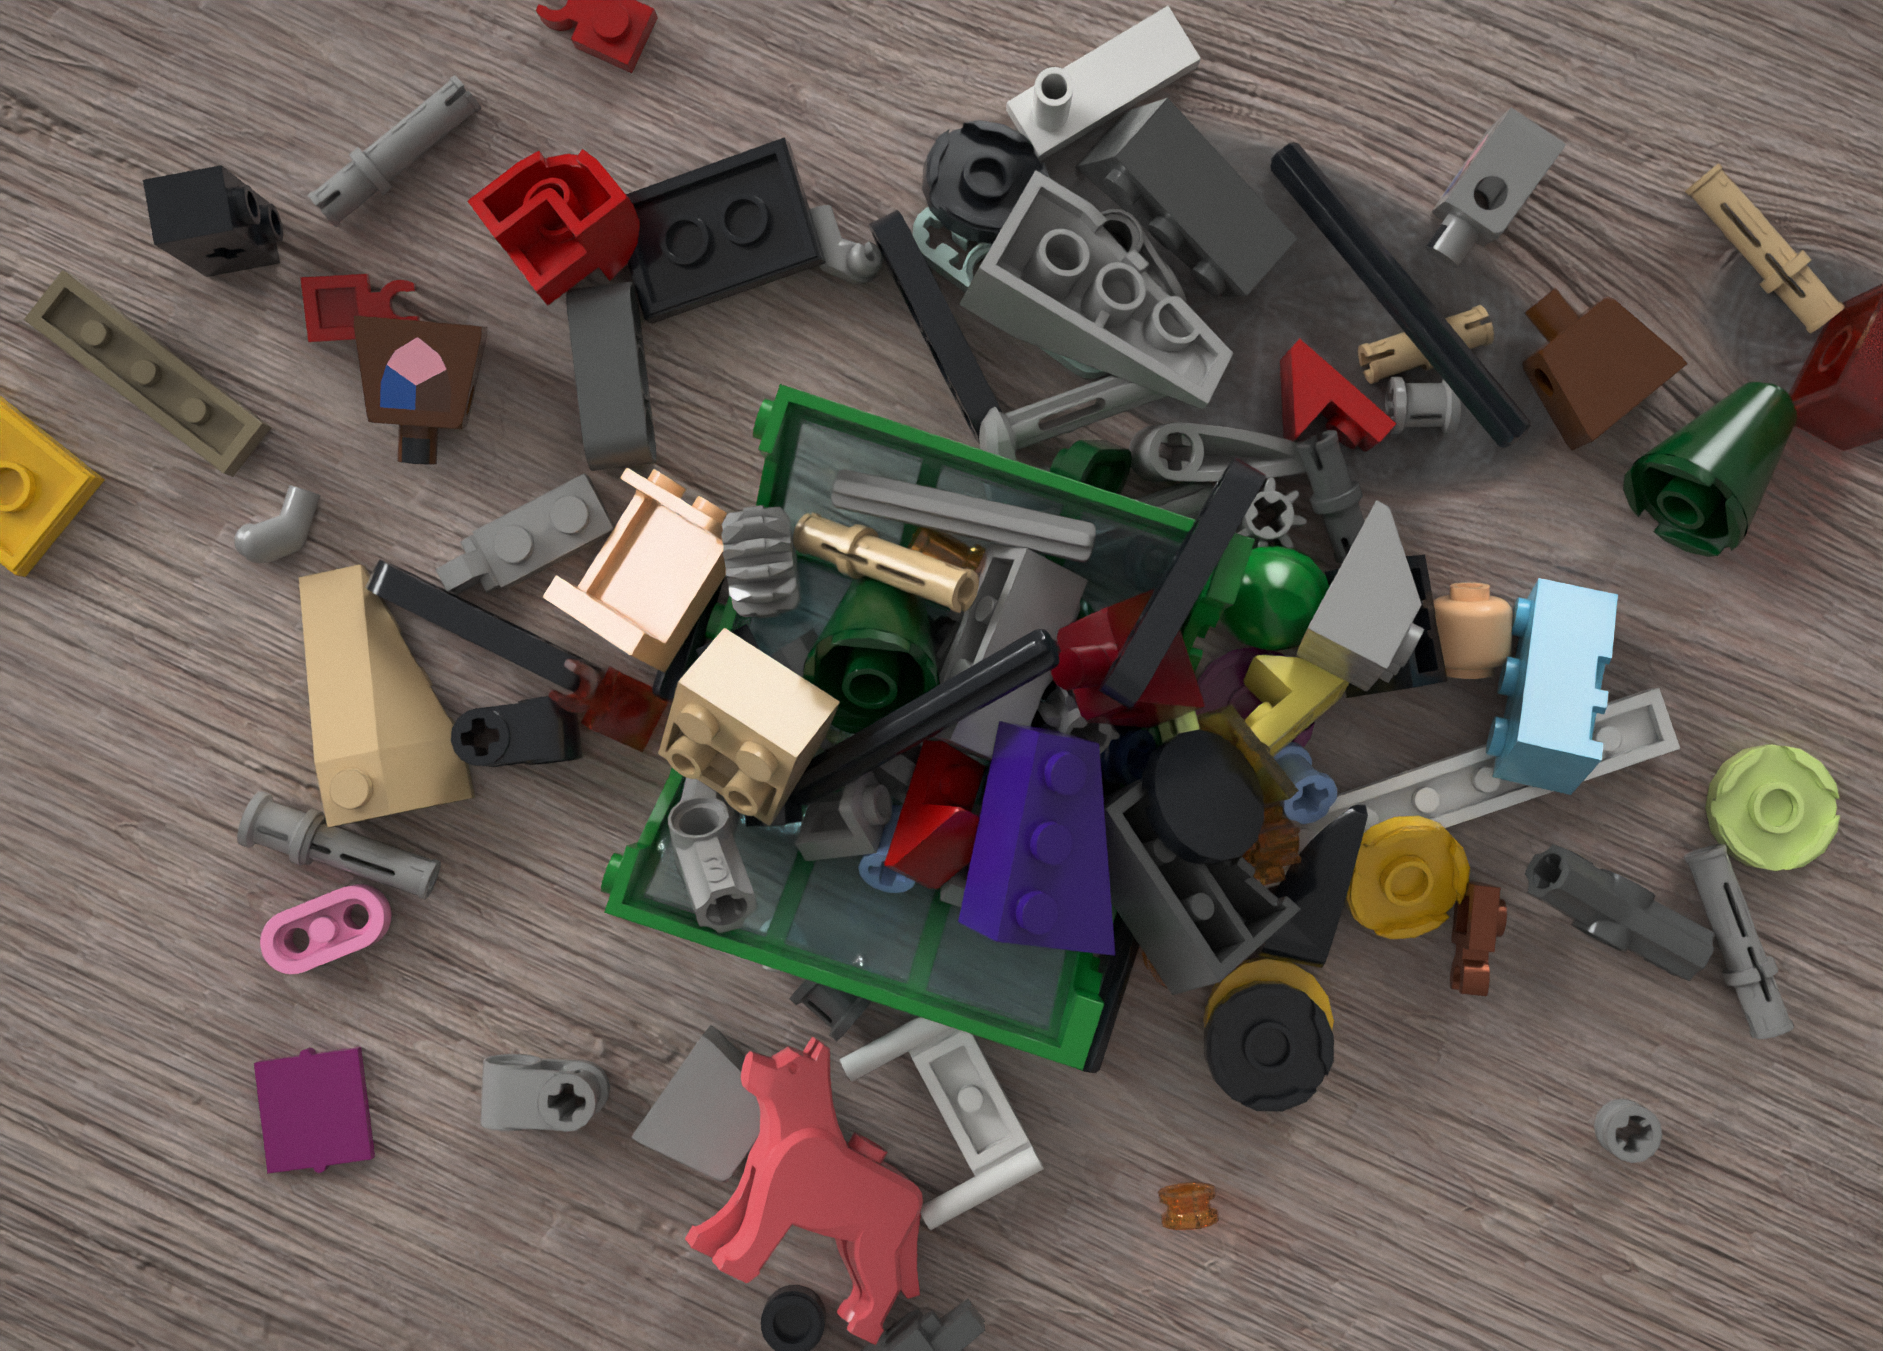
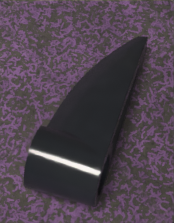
(1319, 889)

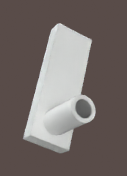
(1102, 83)

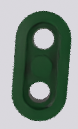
(1095, 464)

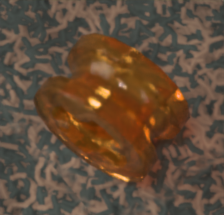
(1188, 1206)

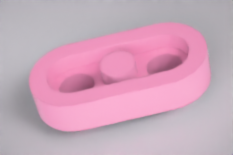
(328, 927)

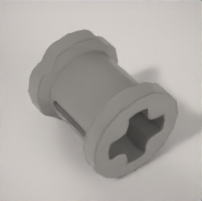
(1422, 405)

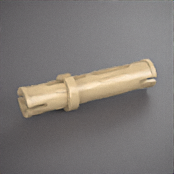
(1813, 306)
(862, 553)

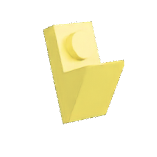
(1292, 697)

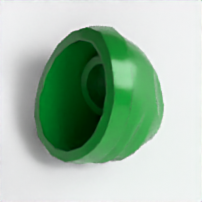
(1275, 599)

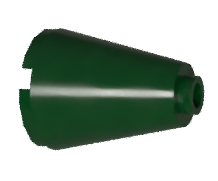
(1714, 470)
(873, 654)

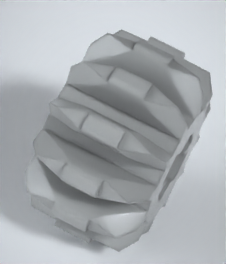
(761, 562)

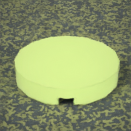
(1773, 807)

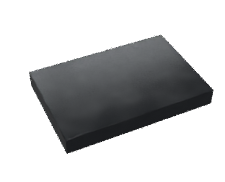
(721, 231)

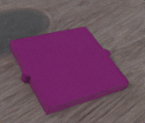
(314, 1110)

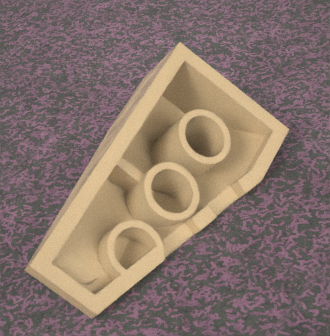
(372, 708)

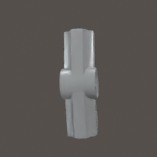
(708, 858)

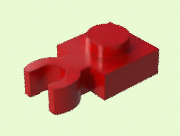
(605, 28)
(336, 299)

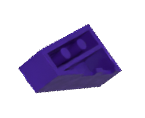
(1041, 845)

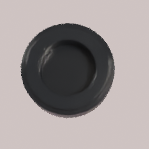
(793, 1319)

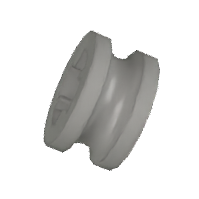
(1616, 1115)

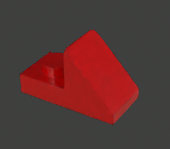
(1315, 387)
(936, 820)

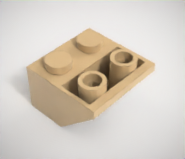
(745, 726)

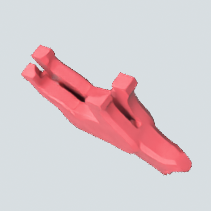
(819, 1182)

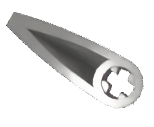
(1205, 451)

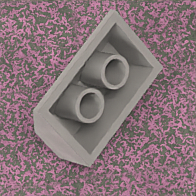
(1369, 609)

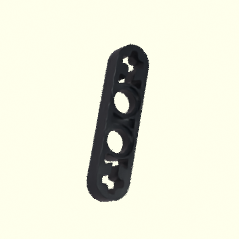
(934, 319)
(1182, 583)
(475, 624)

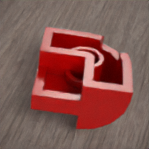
(559, 220)

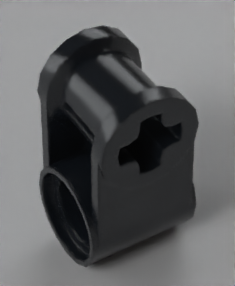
(529, 731)

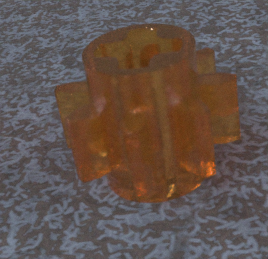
(1275, 847)

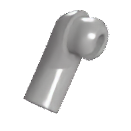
(844, 257)
(281, 534)

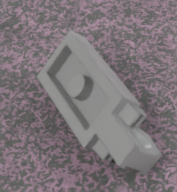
(530, 539)

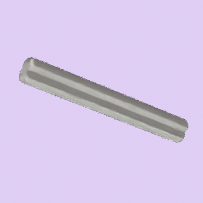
(963, 515)

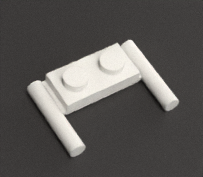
(970, 1105)

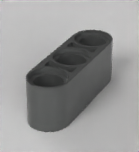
(611, 376)

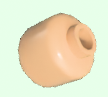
(1473, 630)

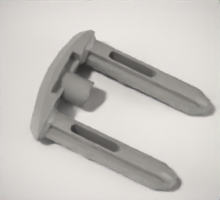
(1018, 429)

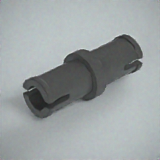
(1333, 490)

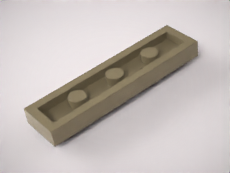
(147, 373)

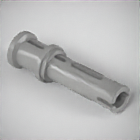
(309, 839)

